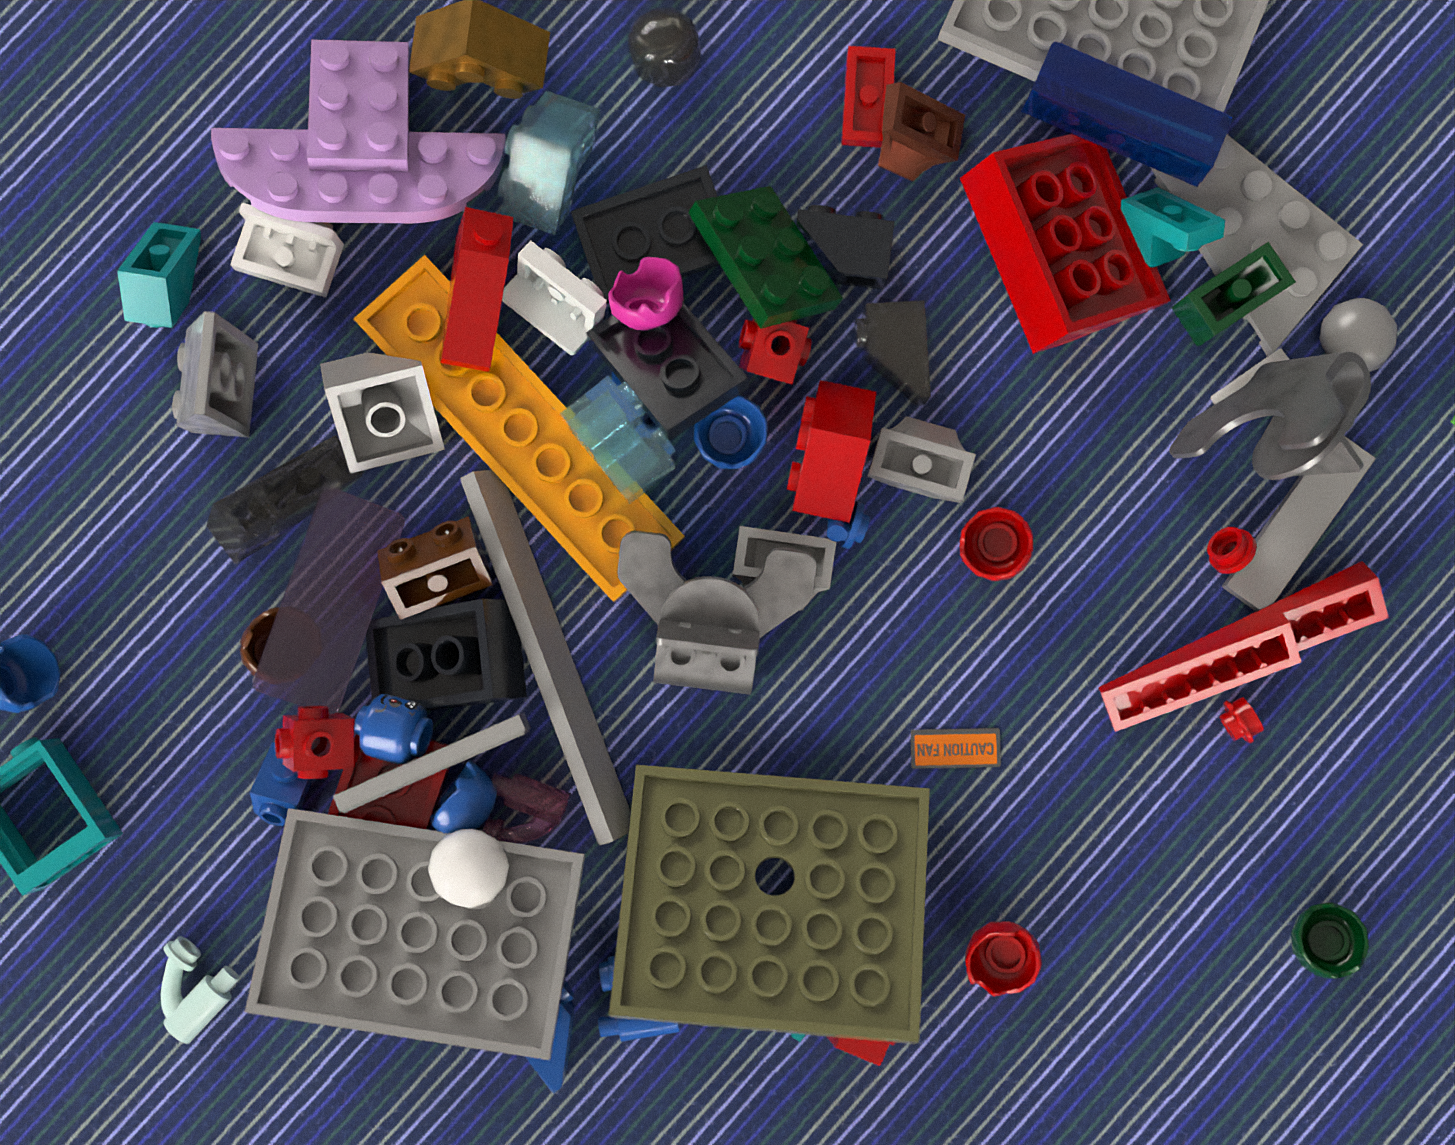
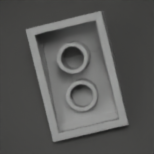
(215, 378)

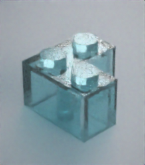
(545, 160)
(613, 434)

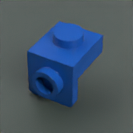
(277, 790)

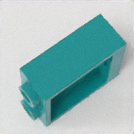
(15, 855)

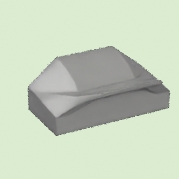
(922, 460)
(756, 543)

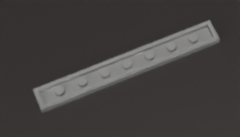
(548, 655)

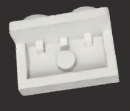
(287, 251)
(554, 298)

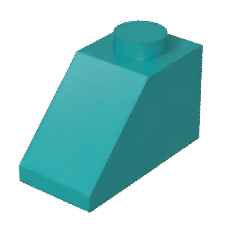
(159, 275)

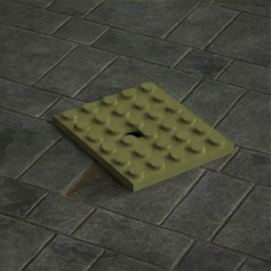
(816, 961)

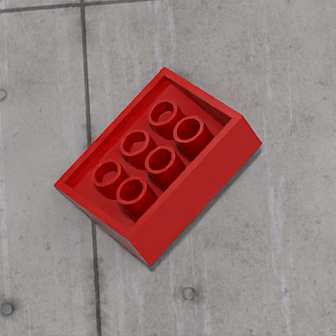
(1061, 239)

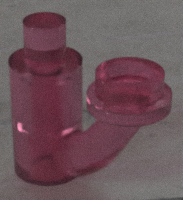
(530, 797)

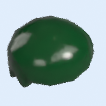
(1330, 941)

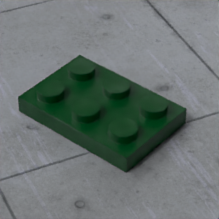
(765, 256)

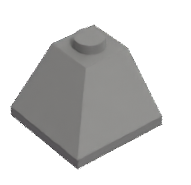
(380, 409)

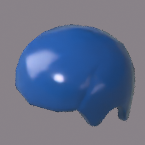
(732, 434)
(26, 673)
(466, 801)

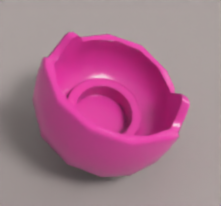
(647, 296)

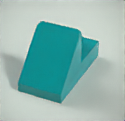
(1169, 225)

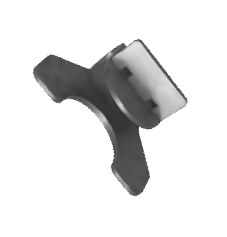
(1311, 411)
(709, 623)

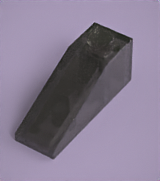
(278, 500)

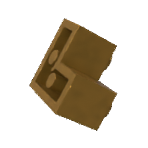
(479, 45)

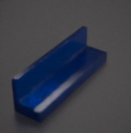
(1127, 114)

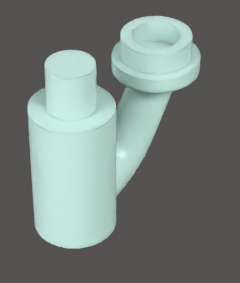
(190, 1015)

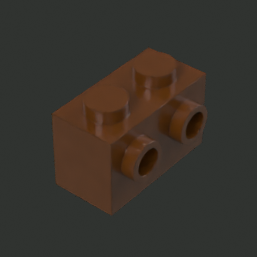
(433, 567)

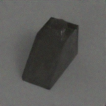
(897, 345)

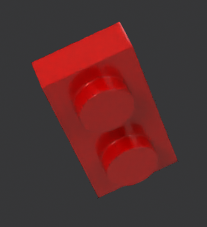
(864, 95)

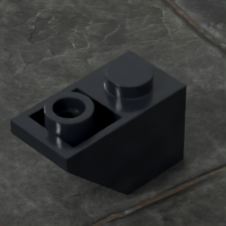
(849, 247)

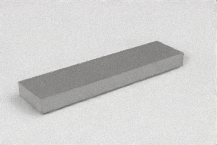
(1293, 533)
(432, 763)

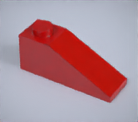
(476, 289)

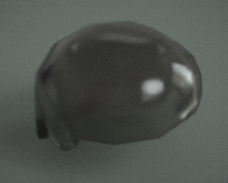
(664, 47)

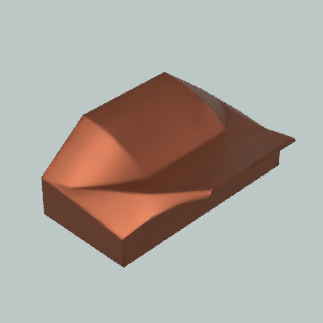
(917, 132)

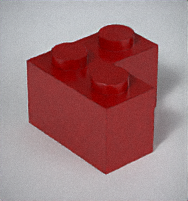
(835, 446)

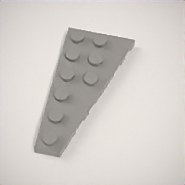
(1262, 210)

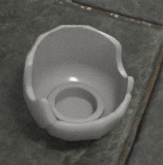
(1360, 328)

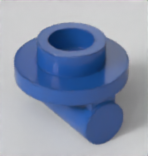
(849, 532)

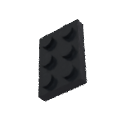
(646, 224)
(671, 369)

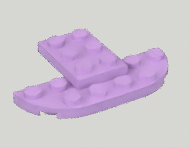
(358, 148)

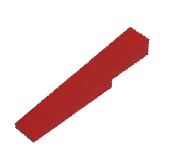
(1247, 648)

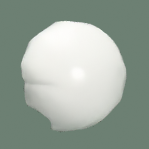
(468, 868)

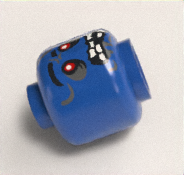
(393, 729)

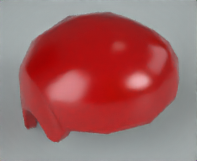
(996, 544)
(1003, 958)

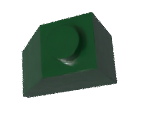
(1233, 294)

